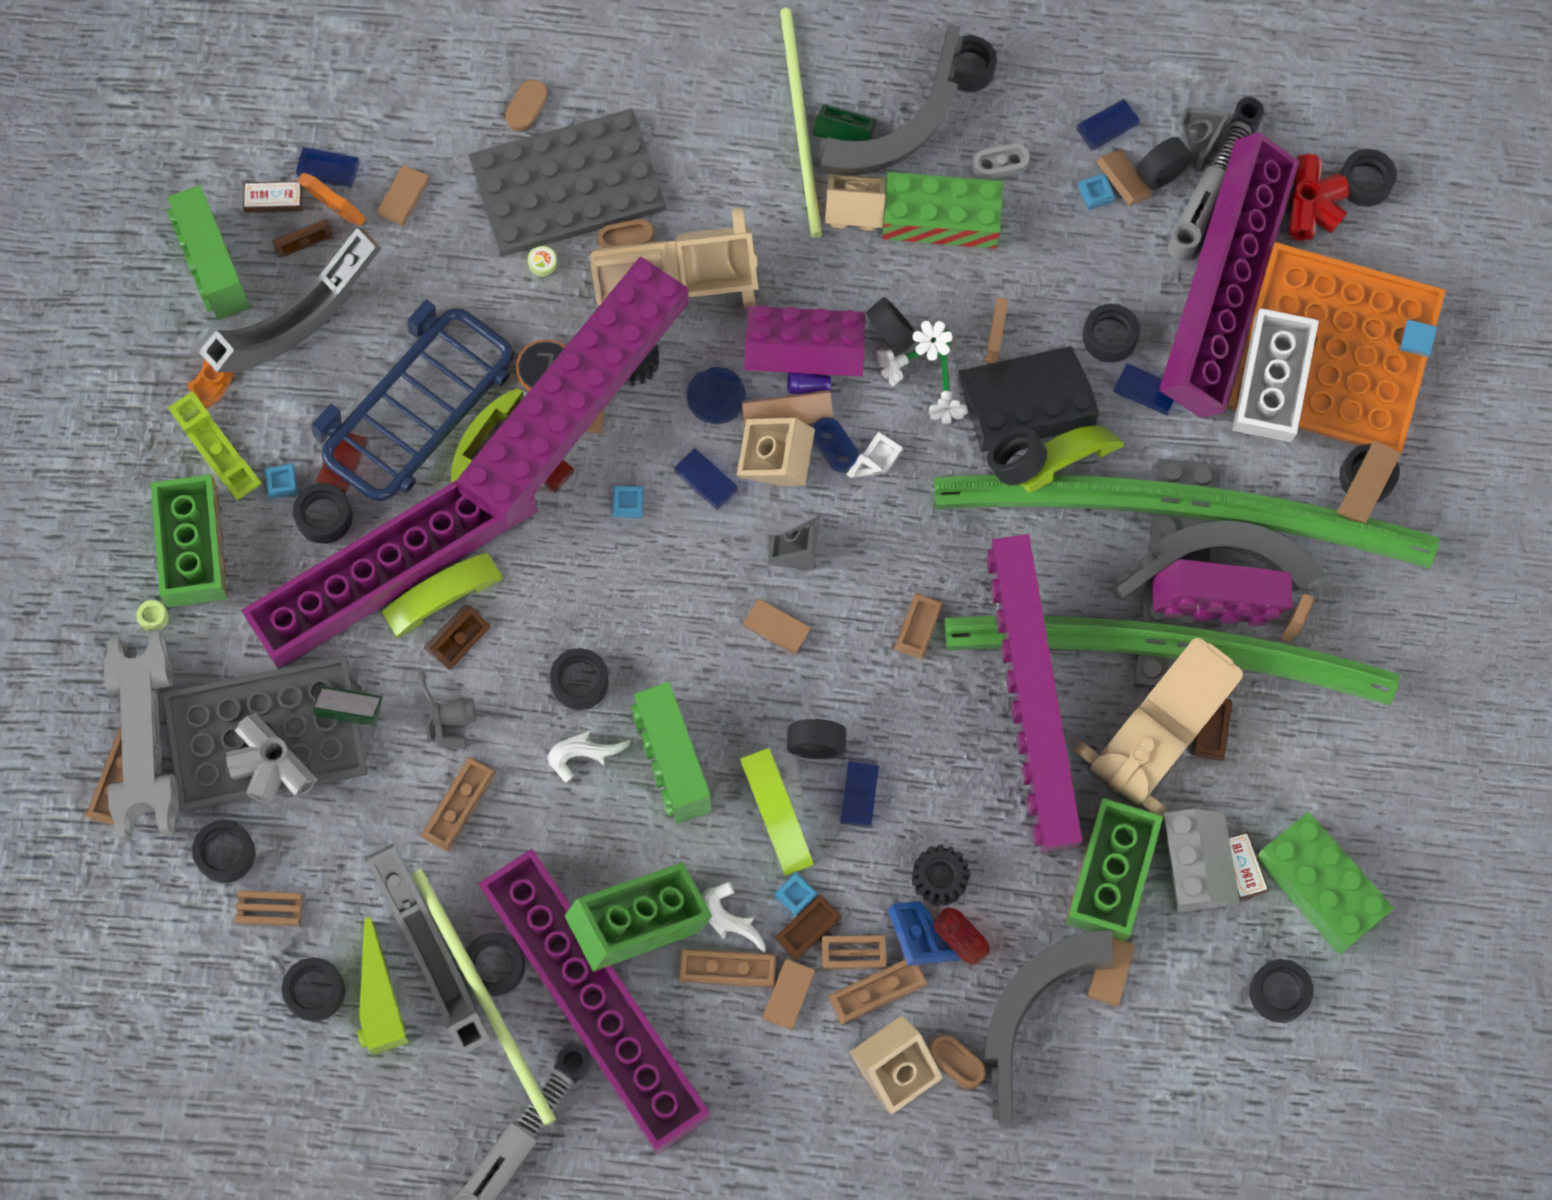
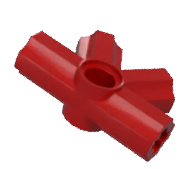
(1321, 196)

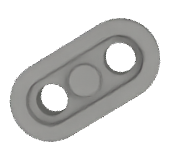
(999, 160)

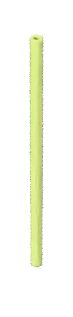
(801, 123)
(483, 998)

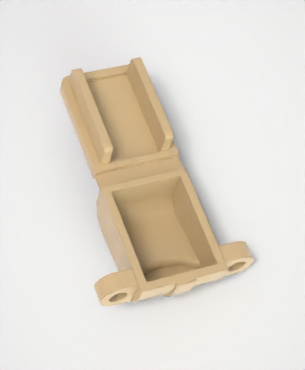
(701, 260)
(1164, 724)

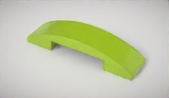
(481, 427)
(214, 446)
(1071, 448)
(439, 591)
(777, 811)

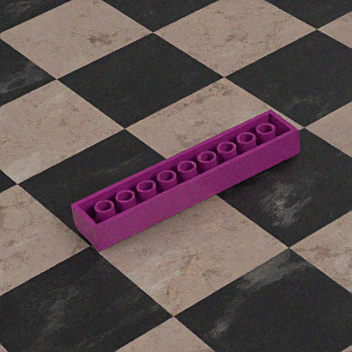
(1229, 276)
(573, 391)
(372, 573)
(1035, 694)
(595, 1004)

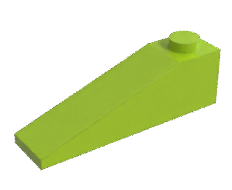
(379, 1008)

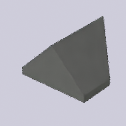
(1203, 132)
(795, 547)

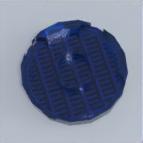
(716, 395)

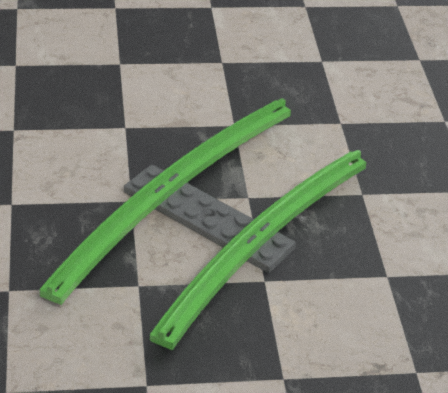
(1178, 499)

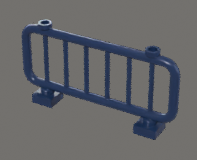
(421, 321)

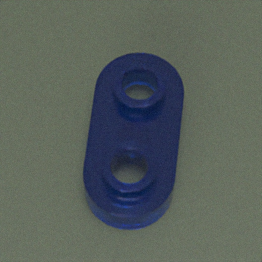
(836, 446)

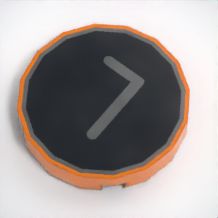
(536, 360)

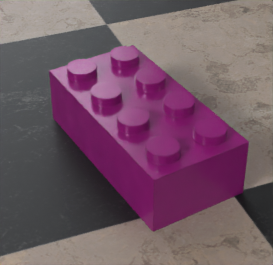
(804, 341)
(1222, 592)

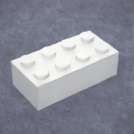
(1275, 375)

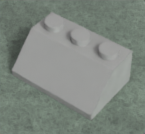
(1200, 860)

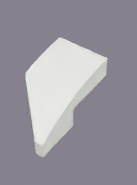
(877, 458)

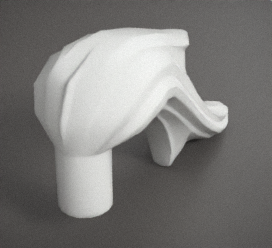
(580, 746)
(724, 921)

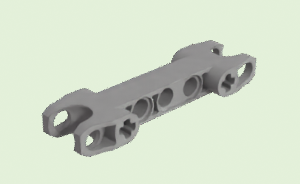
(143, 784)

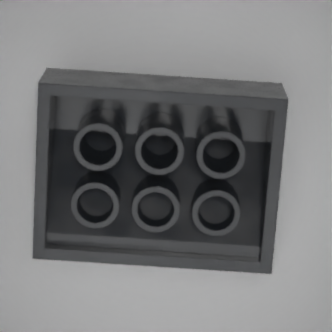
(1030, 391)

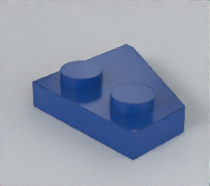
(918, 935)

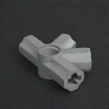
(267, 773)

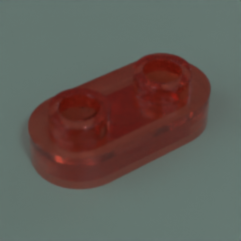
(961, 935)

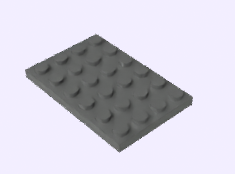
(567, 182)
(205, 721)

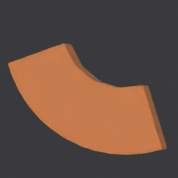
(331, 199)
(210, 385)

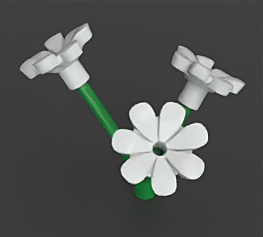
(936, 342)

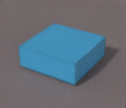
(1096, 191)
(1418, 338)
(281, 481)
(627, 501)
(795, 894)

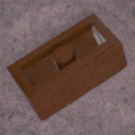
(302, 238)
(457, 636)

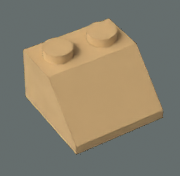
(855, 201)
(776, 451)
(896, 1064)

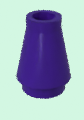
(805, 383)

